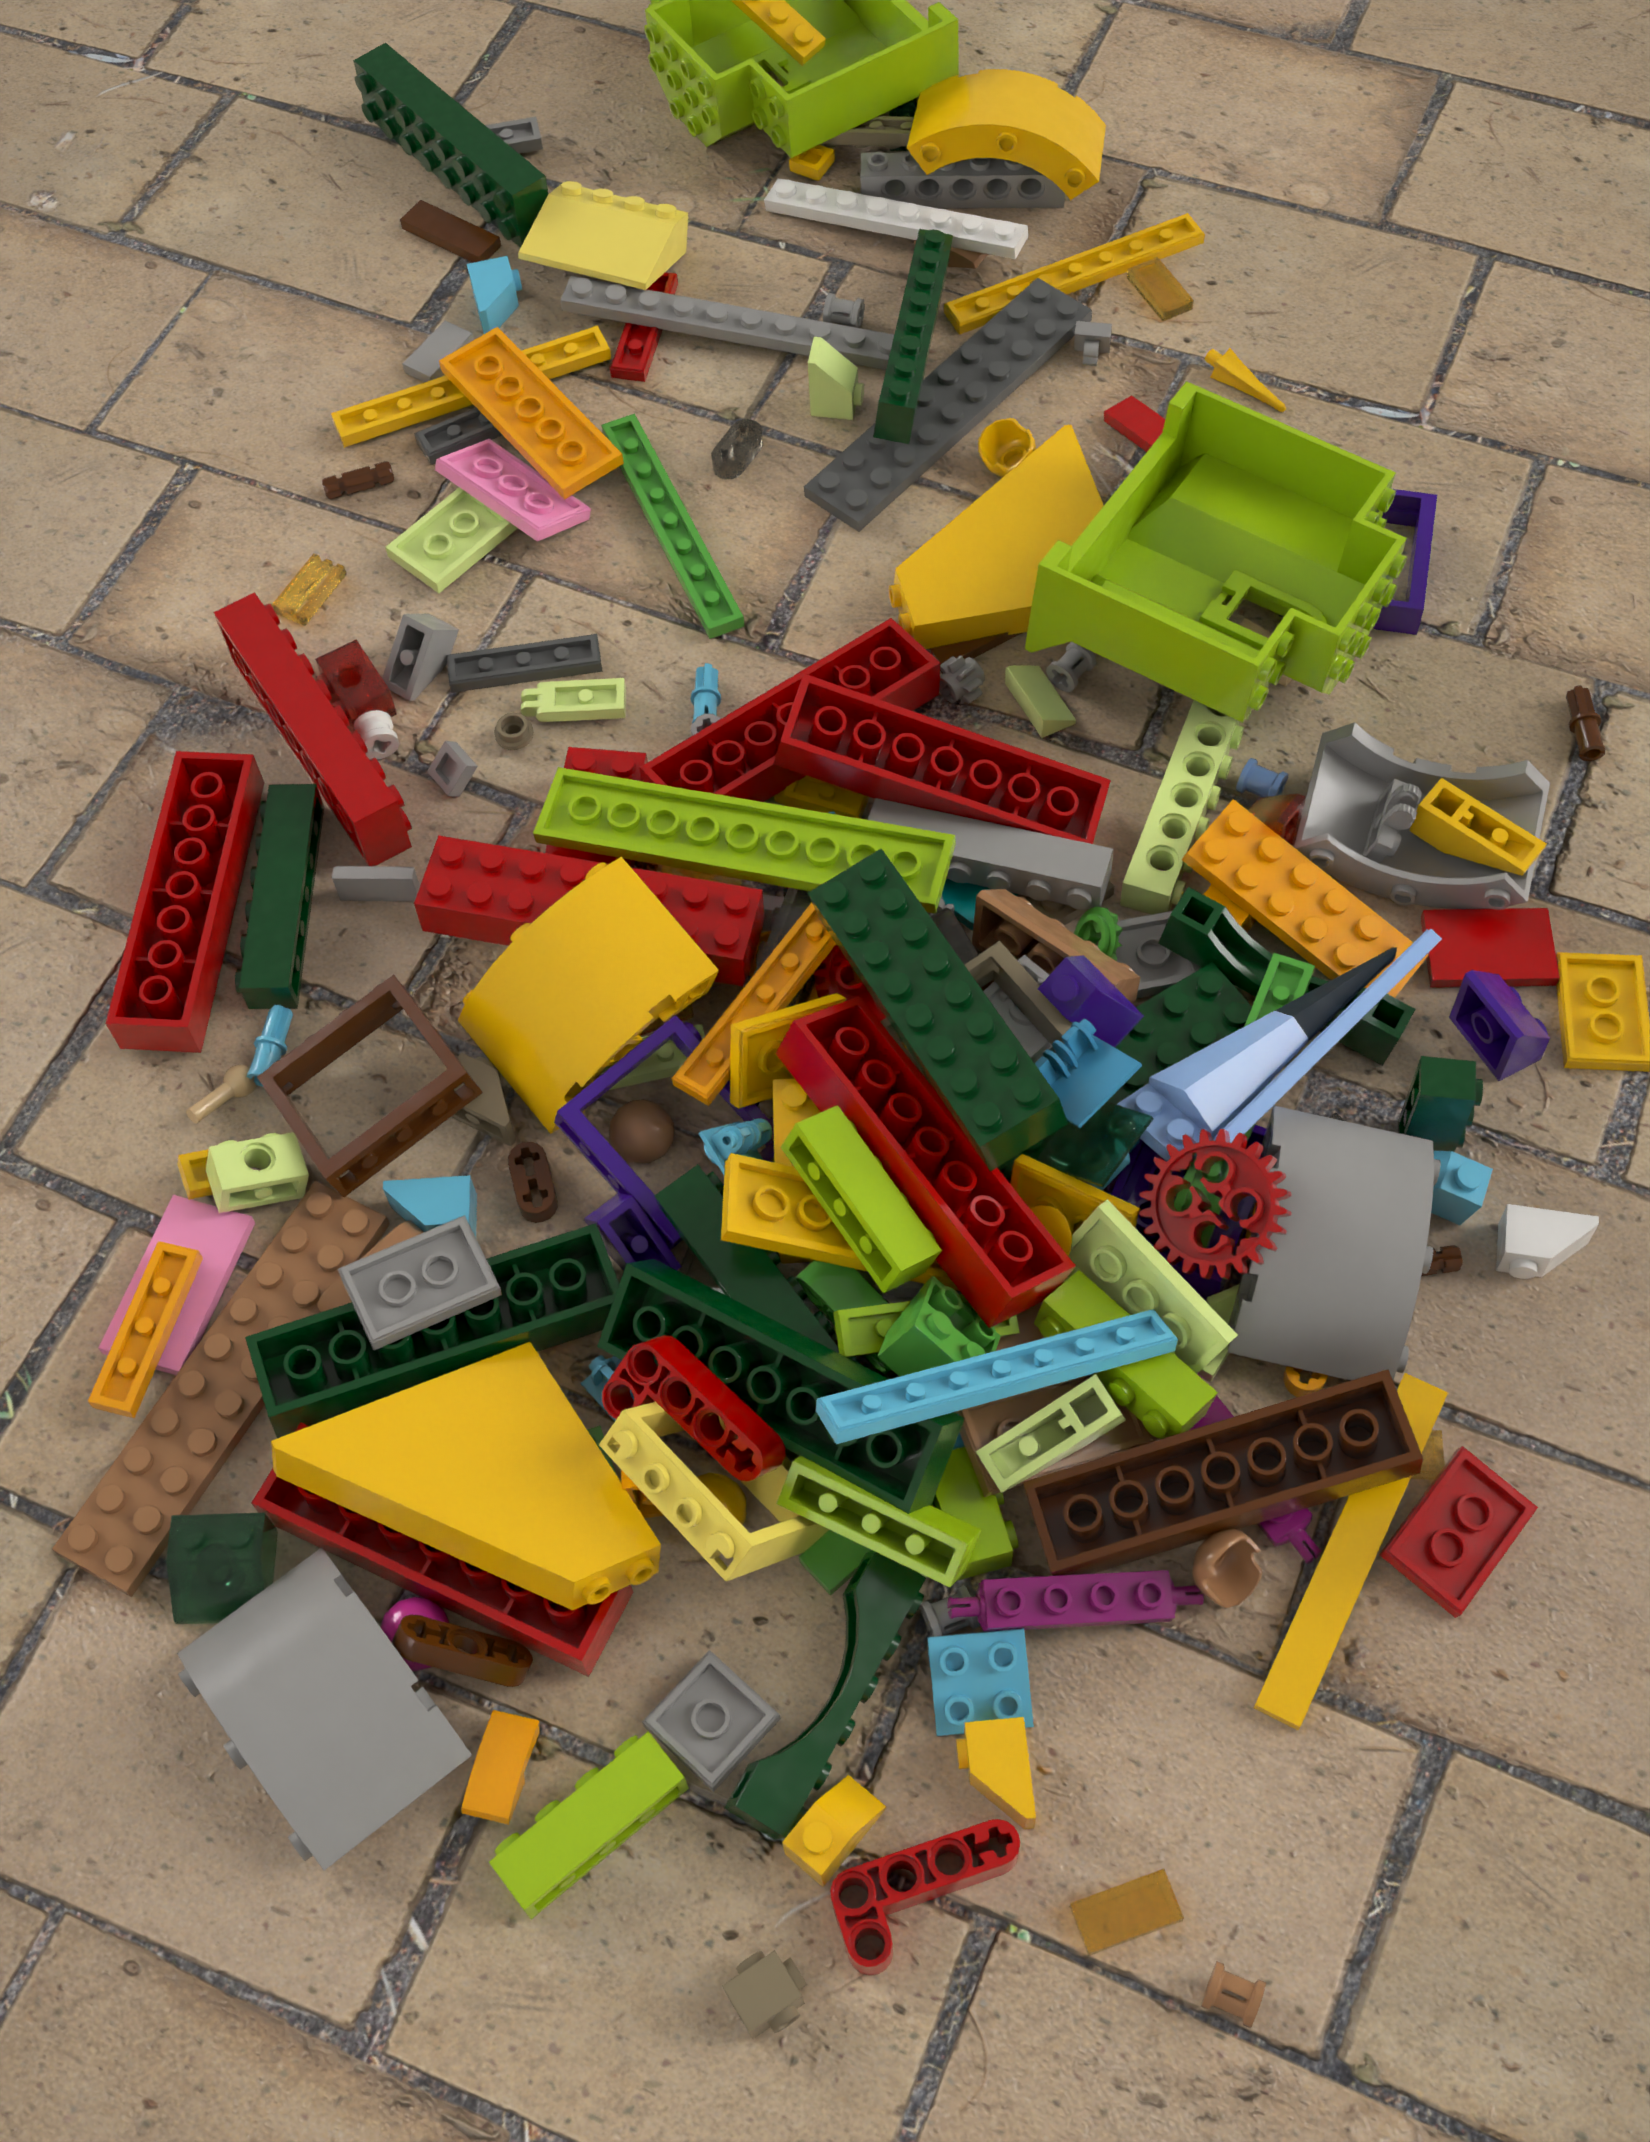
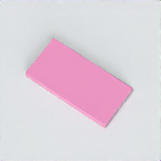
(512, 489)
(220, 1242)

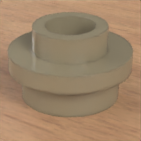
(510, 724)

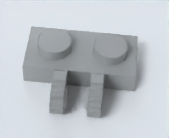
(1392, 813)

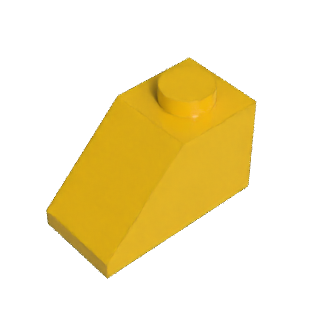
(1000, 1766)
(832, 1829)

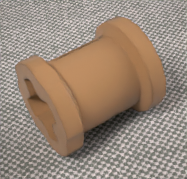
(1244, 2009)

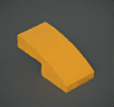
(500, 1767)

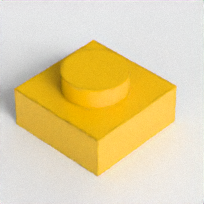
(813, 162)
(194, 1175)

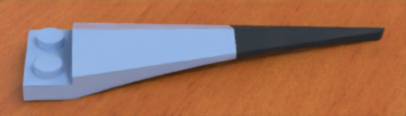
(1227, 1075)

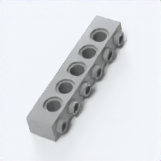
(958, 184)

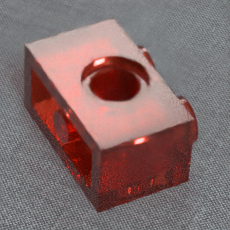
(354, 682)

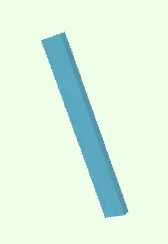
(994, 1376)

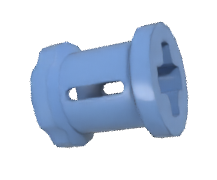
(1261, 780)

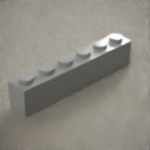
(1012, 857)

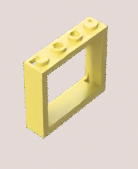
(694, 1507)

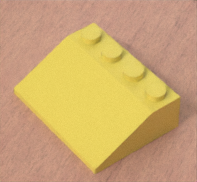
(606, 235)

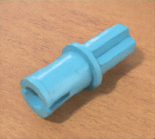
(706, 694)
(271, 1042)

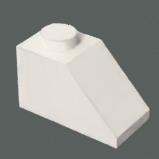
(1539, 1239)

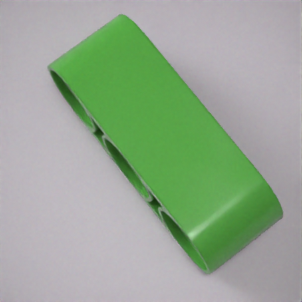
(840, 1288)

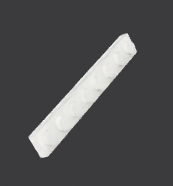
(895, 217)

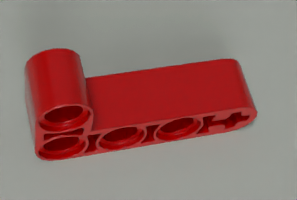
(745, 1447)
(929, 1883)

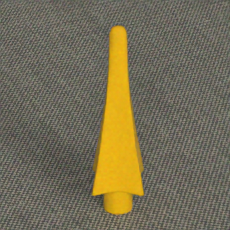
(1233, 372)

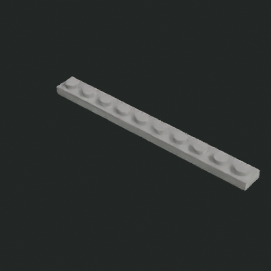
(722, 321)

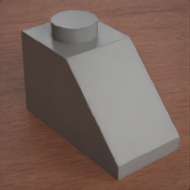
(418, 654)

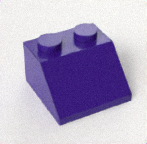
(1498, 1024)

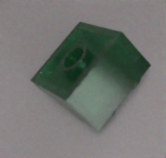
(218, 1563)

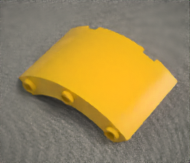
(1009, 119)
(583, 987)

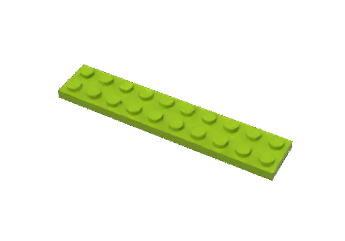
(732, 834)

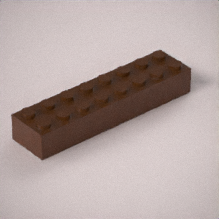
(1224, 1476)

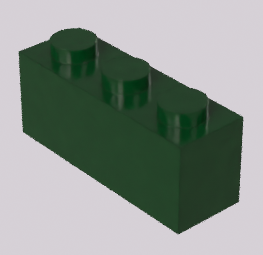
(1441, 1102)

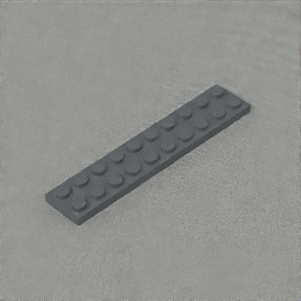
(950, 404)

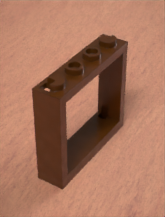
(400, 1127)

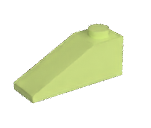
(1051, 1434)

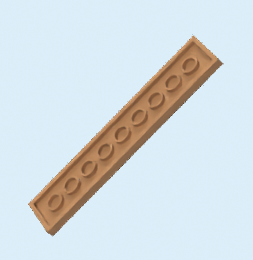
(213, 1394)

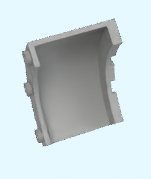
(1341, 802)
(1352, 1252)
(321, 1709)

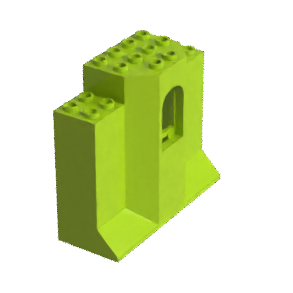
(872, 61)
(1218, 514)

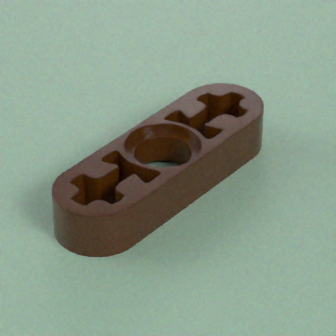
(436, 1645)

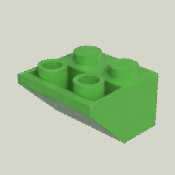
(935, 1332)

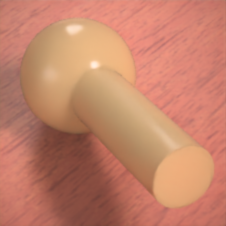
(234, 1085)

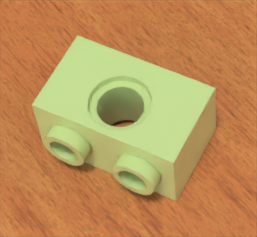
(240, 1187)

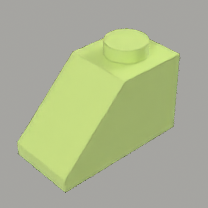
(832, 382)

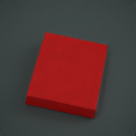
(1495, 941)
(1458, 1531)

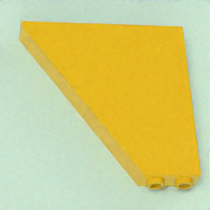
(984, 564)
(488, 1473)

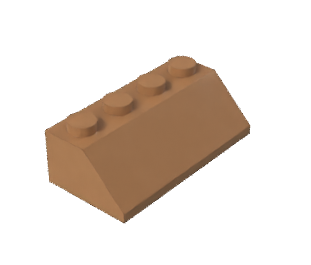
(1042, 939)

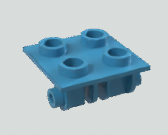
(1085, 1071)

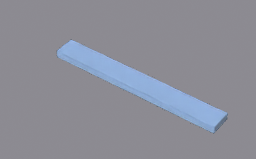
(1332, 1034)

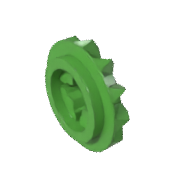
(1100, 924)

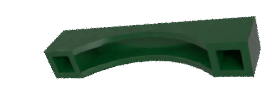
(1208, 933)
(875, 1605)

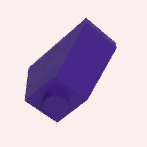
(1085, 993)
(629, 1233)

